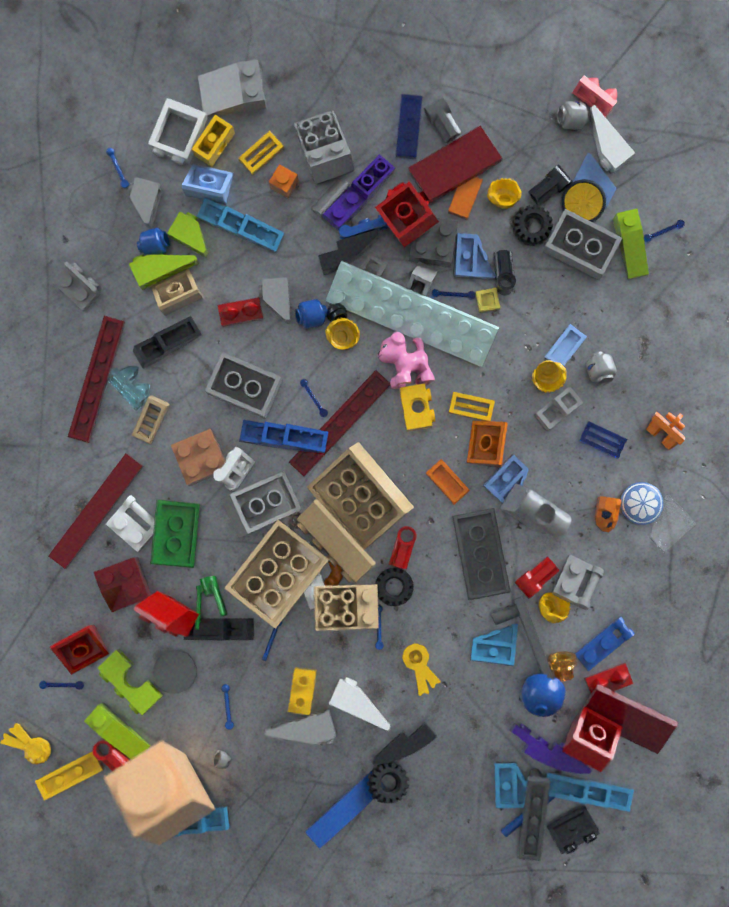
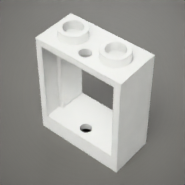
(183, 111)

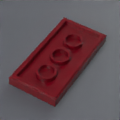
(455, 164)
(639, 723)

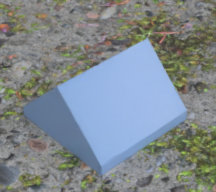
(207, 183)

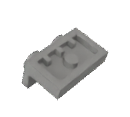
(76, 287)

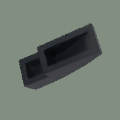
(348, 251)
(166, 342)
(223, 629)
(405, 745)

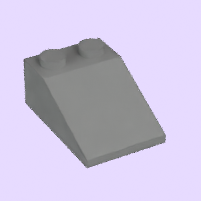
(232, 89)
(261, 504)
(307, 729)

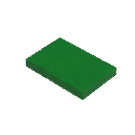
(175, 533)

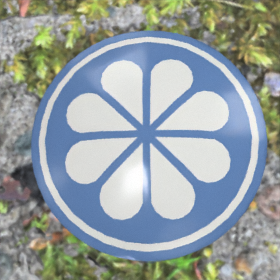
(641, 503)

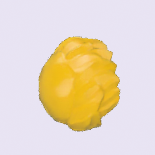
(504, 193)
(342, 333)
(549, 376)
(554, 608)

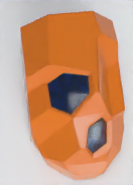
(607, 513)

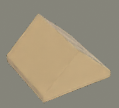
(176, 292)

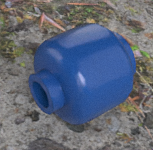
(153, 242)
(311, 314)

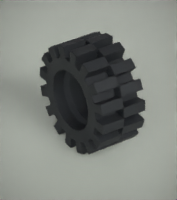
(533, 212)
(406, 592)
(375, 783)

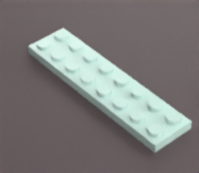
(412, 314)

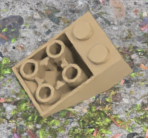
(346, 607)

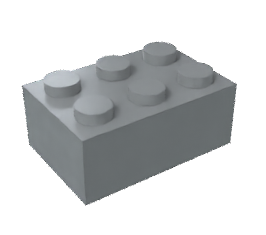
(582, 244)
(243, 385)

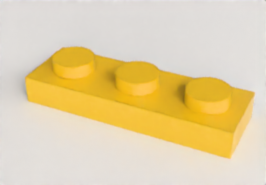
(68, 775)

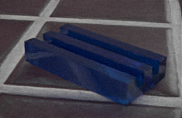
(619, 447)

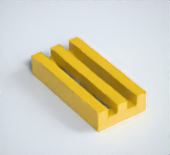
(255, 147)
(471, 398)

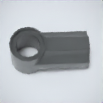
(440, 115)

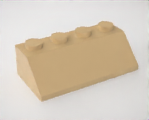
(335, 541)

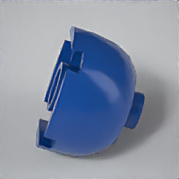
(542, 695)

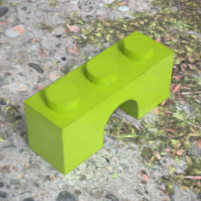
(115, 670)

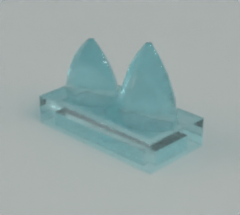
(122, 381)

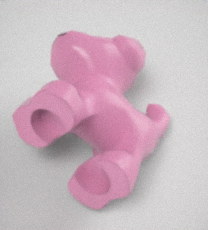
(394, 351)

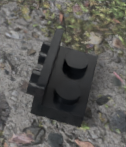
(573, 830)

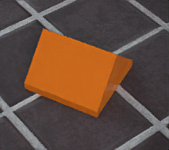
(487, 443)

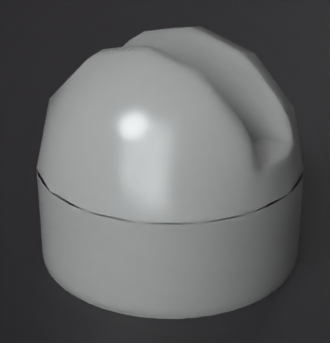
(220, 760)

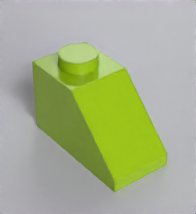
(188, 232)

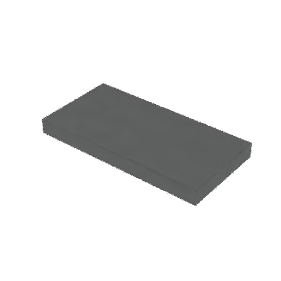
(481, 554)

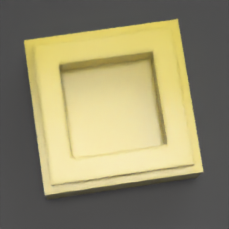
(487, 300)

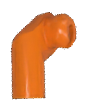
(334, 577)

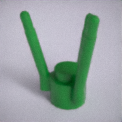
(209, 587)

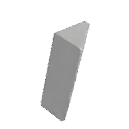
(330, 197)

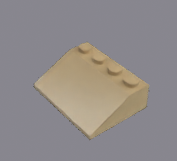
(360, 496)
(276, 574)

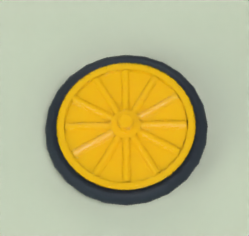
(584, 199)

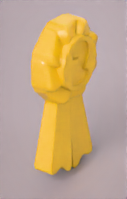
(416, 658)
(35, 750)

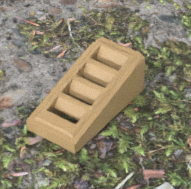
(157, 422)

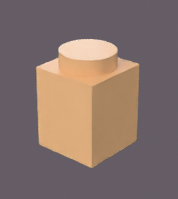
(153, 813)

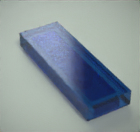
(409, 126)

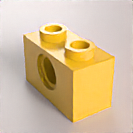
(213, 141)
(414, 420)
(302, 690)

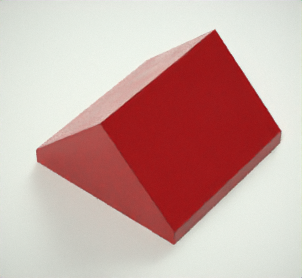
(80, 649)

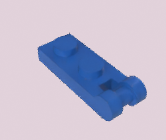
(363, 227)
(603, 644)

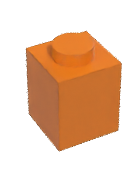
(283, 181)

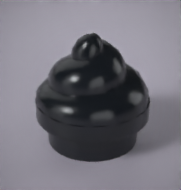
(336, 311)

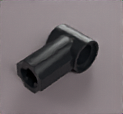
(553, 183)
(504, 270)

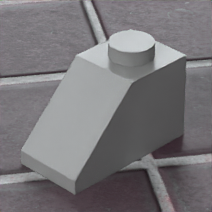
(145, 198)
(422, 278)
(276, 296)

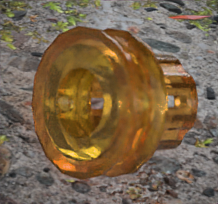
(563, 665)

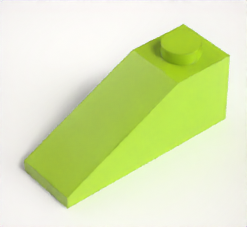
(632, 244)
(156, 268)
(116, 731)

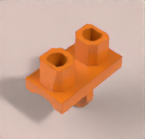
(674, 436)

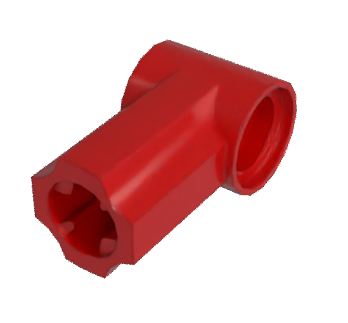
(402, 550)
(532, 581)
(114, 759)

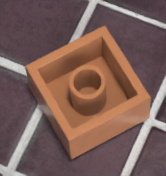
(198, 456)

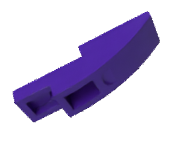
(359, 192)
(551, 756)

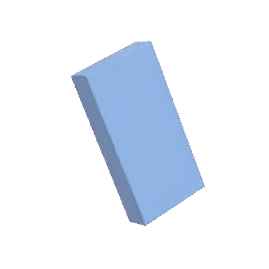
(566, 345)

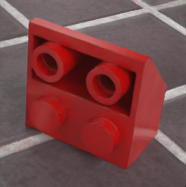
(167, 614)

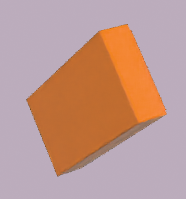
(465, 198)
(447, 481)

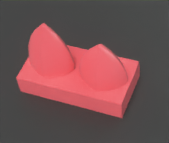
(591, 94)

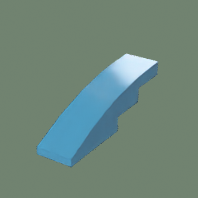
(240, 224)
(590, 792)
(214, 821)

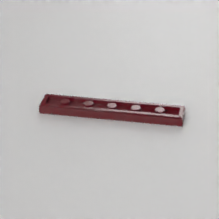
(96, 379)
(343, 420)
(95, 511)

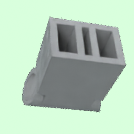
(535, 511)

